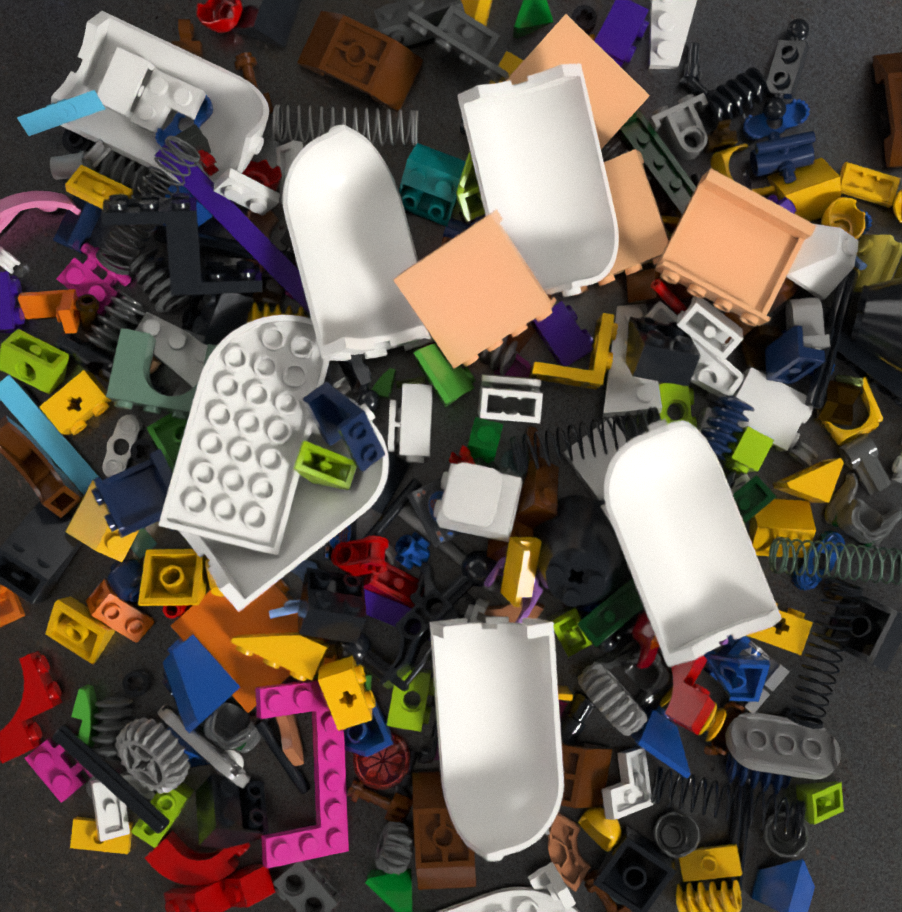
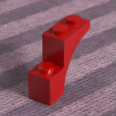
(39, 695)
(689, 704)
(238, 889)

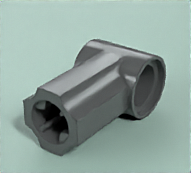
(862, 458)

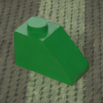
(484, 439)

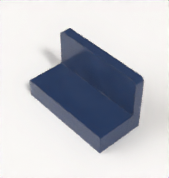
(77, 229)
(789, 359)

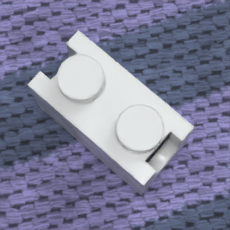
(124, 81)
(710, 327)

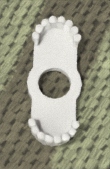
(128, 429)

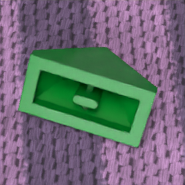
(531, 17)
(392, 888)

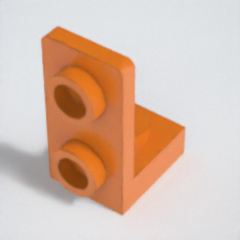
(52, 304)
(118, 613)

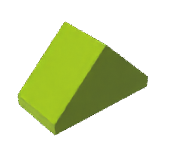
(324, 466)
(567, 632)
(821, 800)

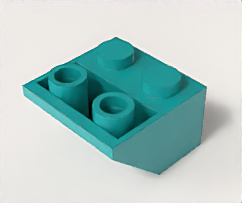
(431, 184)

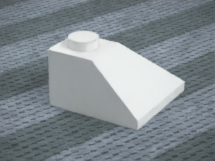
(824, 260)

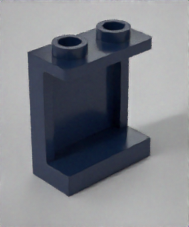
(341, 418)
(135, 495)

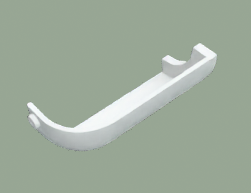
(238, 106)
(545, 174)
(351, 246)
(313, 520)
(685, 542)
(498, 730)

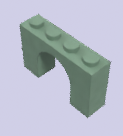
(131, 379)

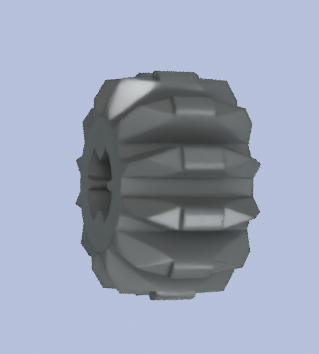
(394, 848)

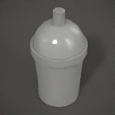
(65, 166)

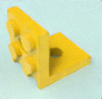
(599, 362)

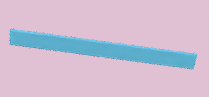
(58, 447)

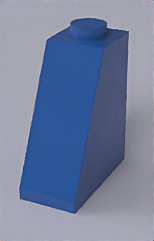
(196, 681)

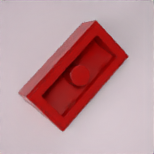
(393, 585)

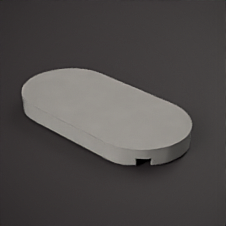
(782, 746)
(207, 749)

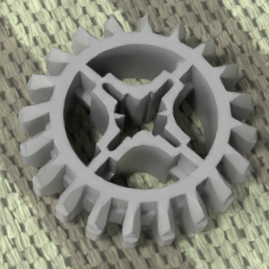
(612, 699)
(152, 755)

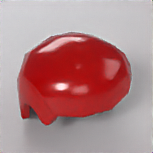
(219, 14)
(264, 174)

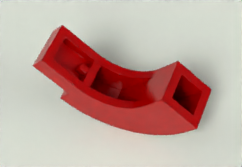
(190, 867)

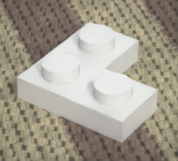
(163, 94)
(634, 789)
(112, 812)

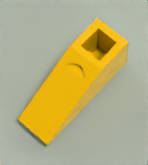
(290, 650)

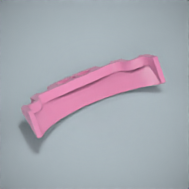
(45, 200)

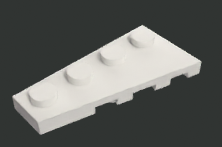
(668, 31)
(175, 348)
(711, 372)
(623, 390)

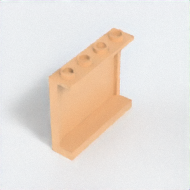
(610, 89)
(637, 214)
(733, 247)
(474, 291)

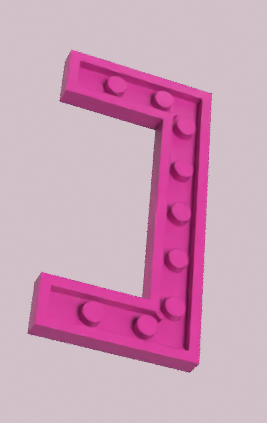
(331, 827)

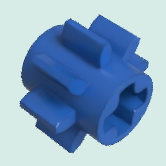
(412, 550)

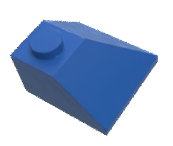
(662, 740)

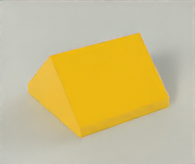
(812, 190)
(813, 483)
(782, 519)
(77, 629)

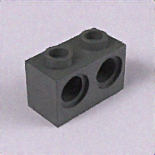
(313, 885)

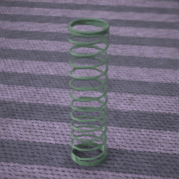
(774, 547)

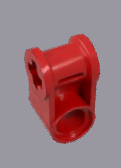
(361, 556)

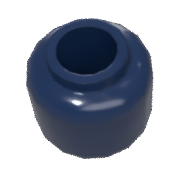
(126, 579)

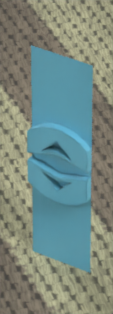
(61, 113)

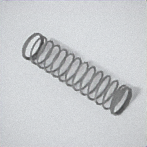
(413, 122)

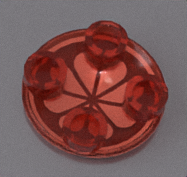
(385, 767)

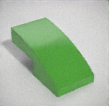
(385, 384)
(84, 710)

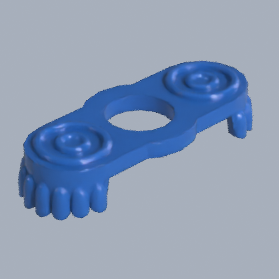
(173, 128)
(757, 128)
(807, 583)

